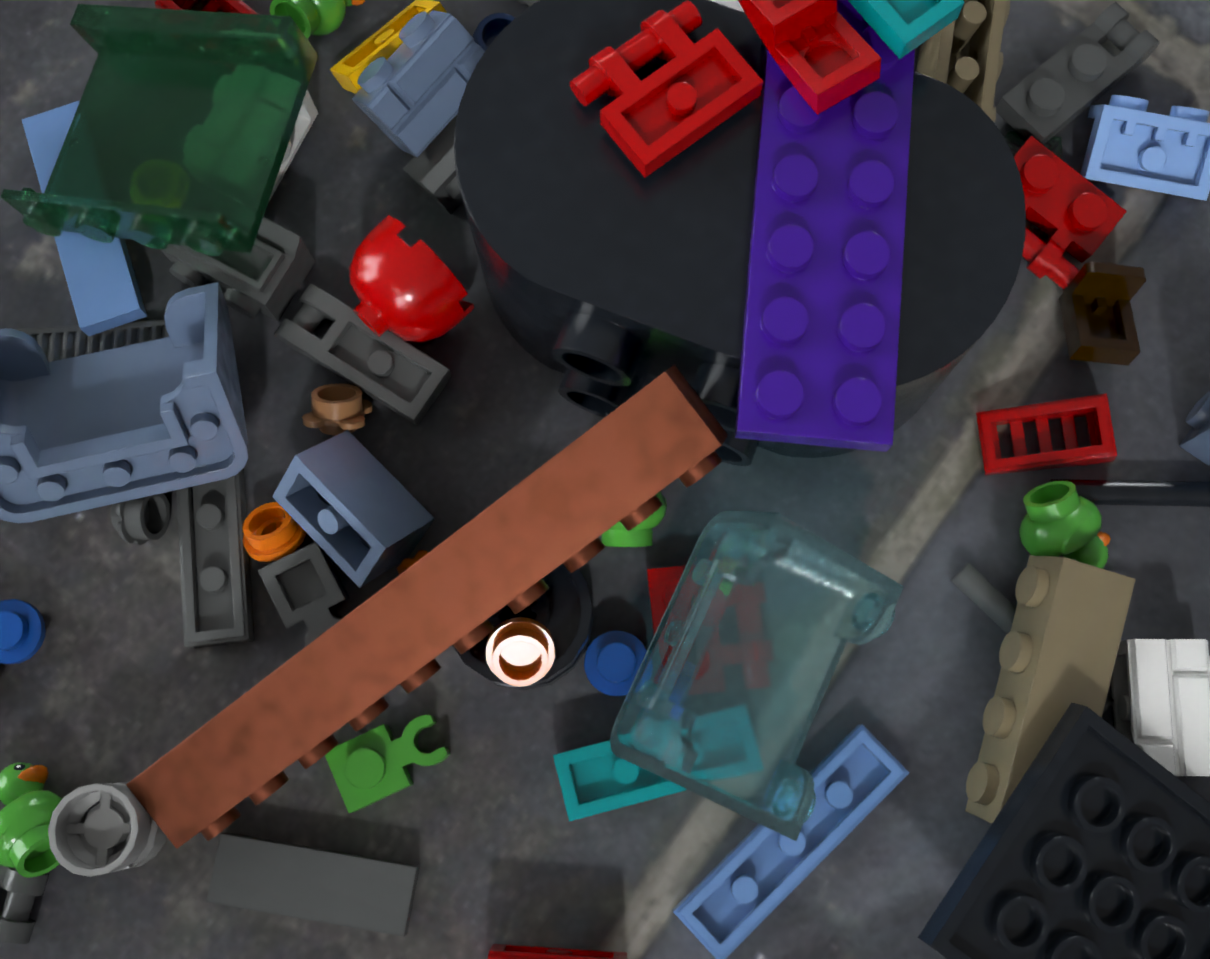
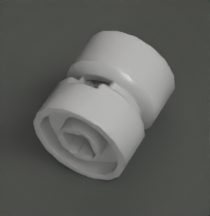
(103, 830)

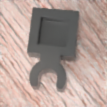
(305, 589)

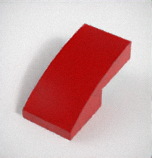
(814, 48)

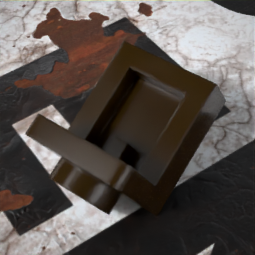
(1100, 314)

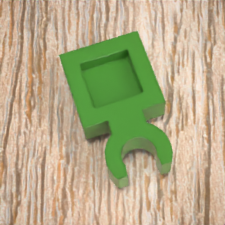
(377, 764)

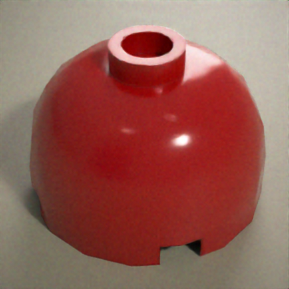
(405, 286)

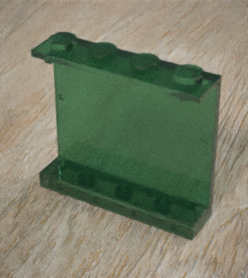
(175, 128)

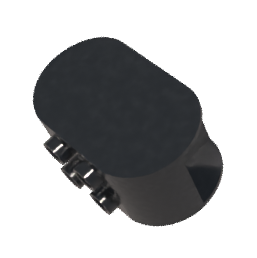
(652, 272)

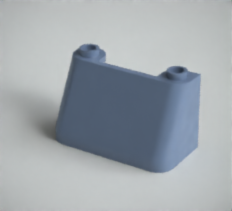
(122, 416)

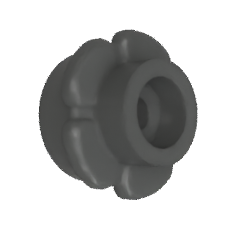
(141, 518)

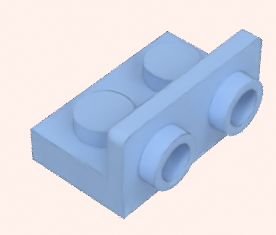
(1149, 148)

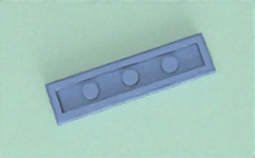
(95, 271)
(770, 865)

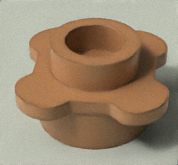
(337, 409)

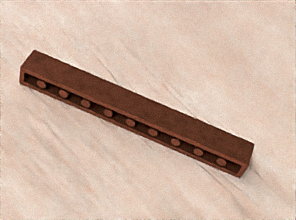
(435, 604)

